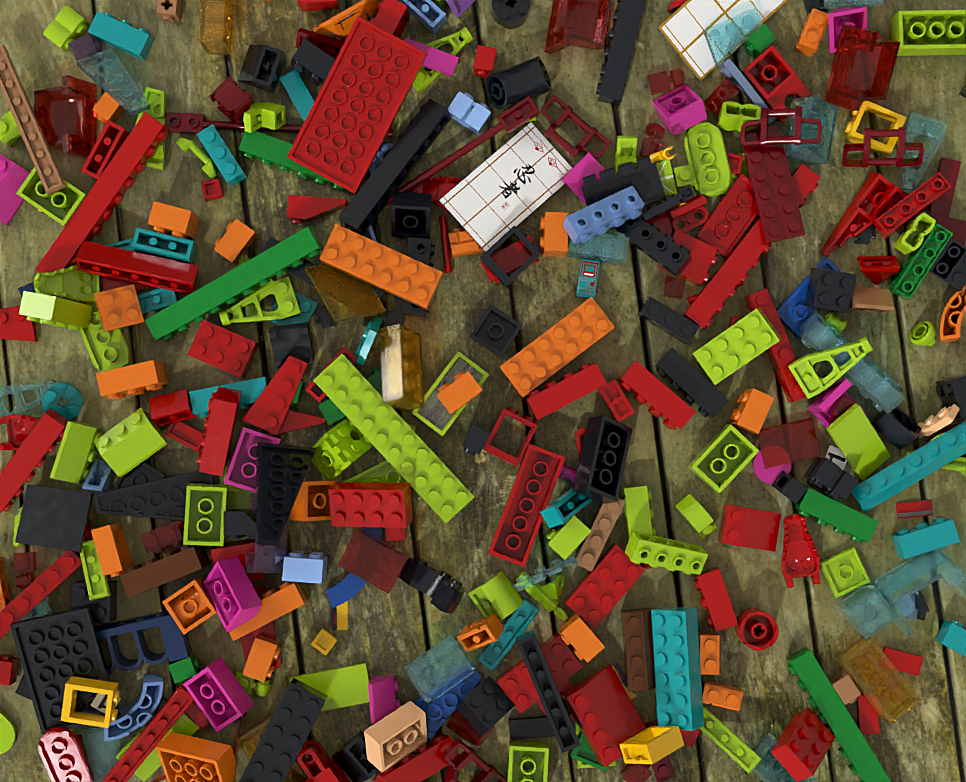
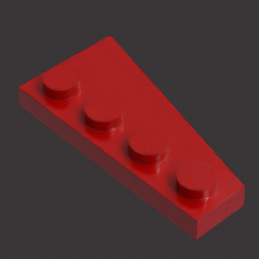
(15, 326)
(276, 399)

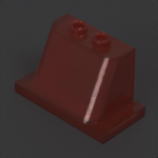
(577, 24)
(861, 68)
(68, 116)

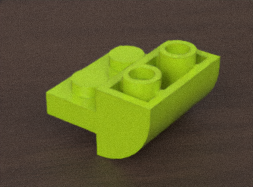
(496, 596)

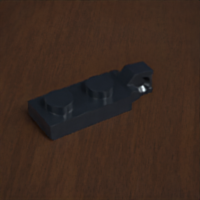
(670, 203)

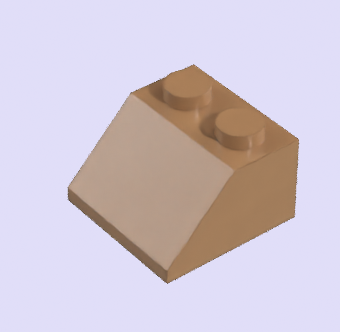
(871, 300)

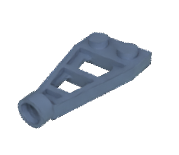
(729, 70)

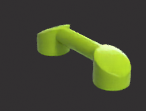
(186, 144)

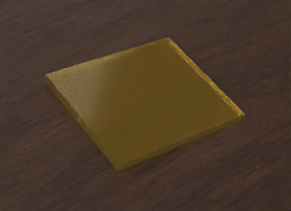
(344, 294)

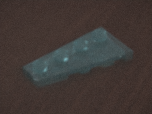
(114, 79)

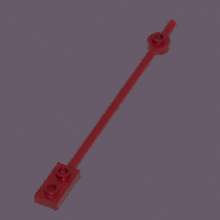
(509, 121)
(194, 123)

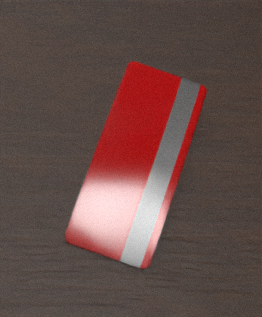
(914, 509)

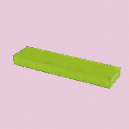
(729, 742)

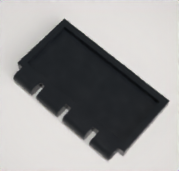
(643, 178)

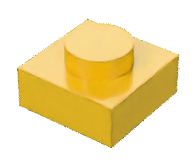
(324, 641)

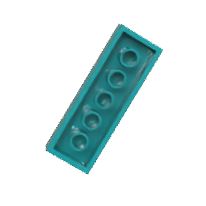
(677, 667)

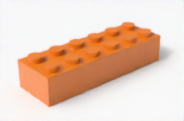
(381, 266)
(556, 347)

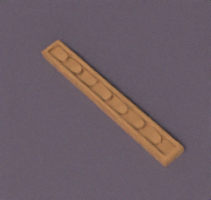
(29, 125)

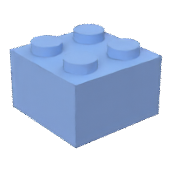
(305, 567)

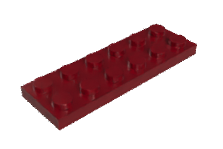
(773, 188)

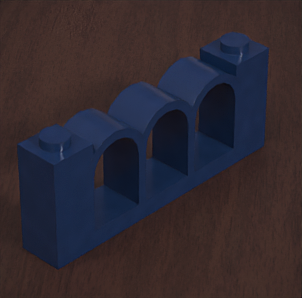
(176, 644)

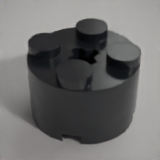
(510, 17)

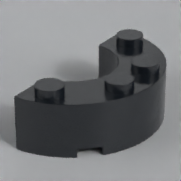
(443, 590)

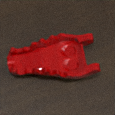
(437, 187)
(18, 429)
(799, 553)

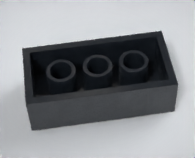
(602, 459)

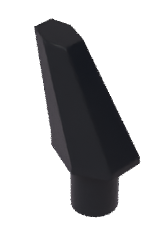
(921, 605)

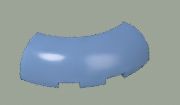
(139, 710)

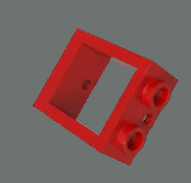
(501, 454)

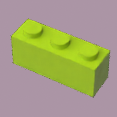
(637, 510)

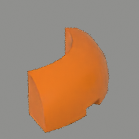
(952, 316)

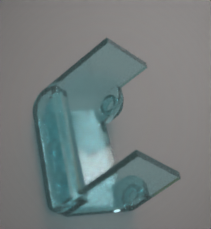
(913, 576)

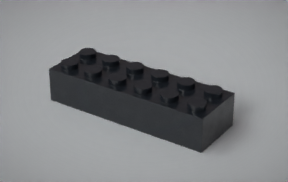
(285, 734)

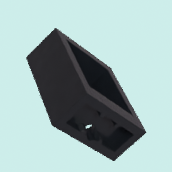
(496, 270)

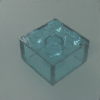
(867, 611)

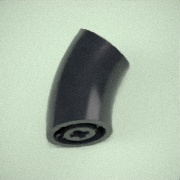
(517, 82)

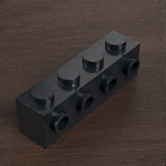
(656, 245)
(420, 250)

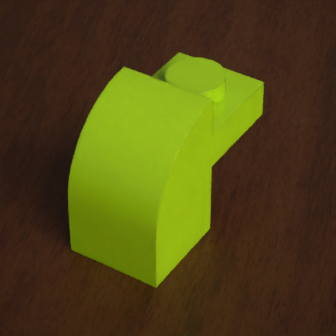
(264, 115)
(625, 151)
(696, 516)

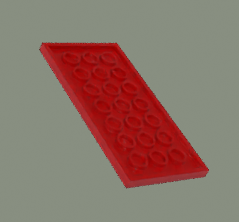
(357, 105)

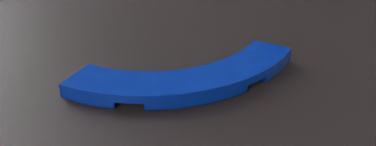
(351, 583)

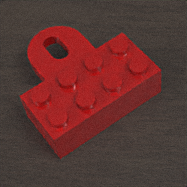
(518, 683)

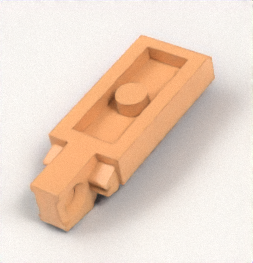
(937, 422)

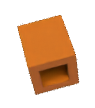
(108, 109)

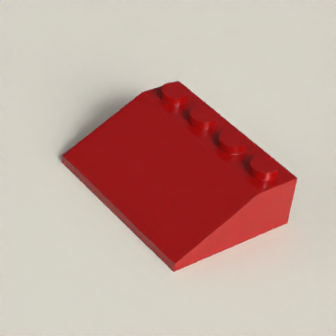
(604, 713)

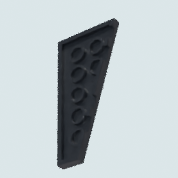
(279, 480)
(153, 499)

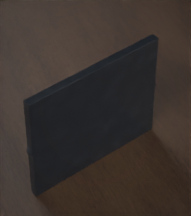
(54, 518)

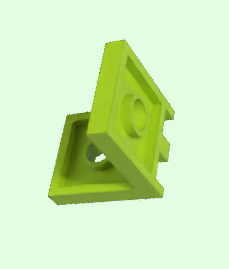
(339, 448)

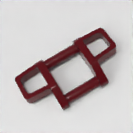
(568, 113)
(797, 138)
(865, 148)
(463, 759)

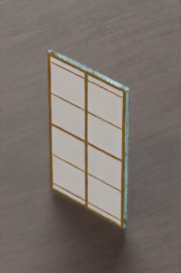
(686, 26)

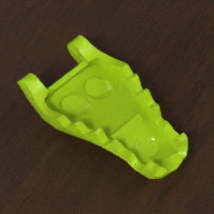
(68, 284)

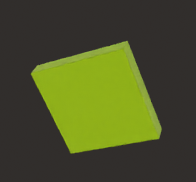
(844, 572)

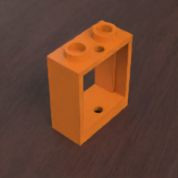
(112, 549)

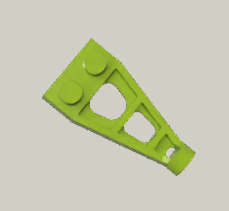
(426, 78)
(285, 297)
(809, 379)

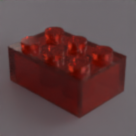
(373, 561)

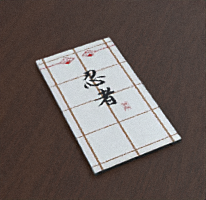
(507, 187)

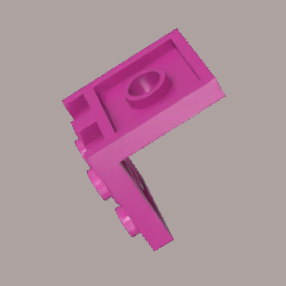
(826, 400)

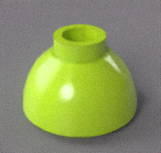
(923, 334)

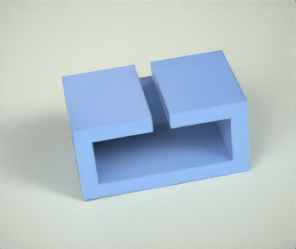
(468, 113)

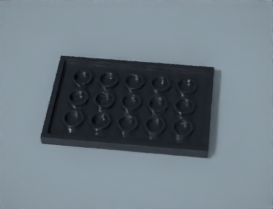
(52, 652)

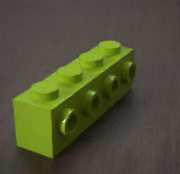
(666, 553)

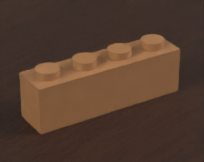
(600, 530)

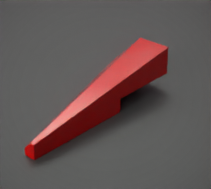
(871, 201)

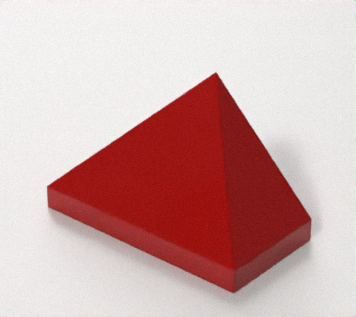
(878, 267)

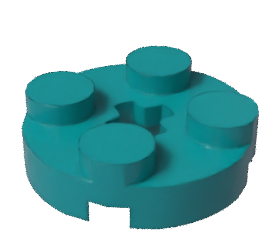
(69, 392)

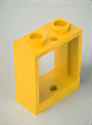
(881, 148)
(95, 686)
(651, 744)

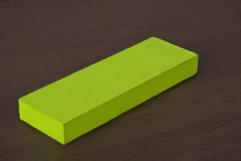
(96, 583)

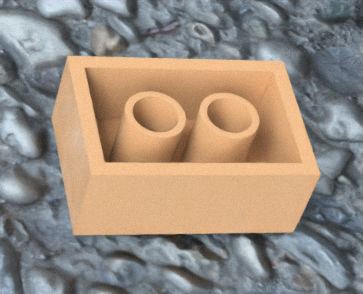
(396, 736)

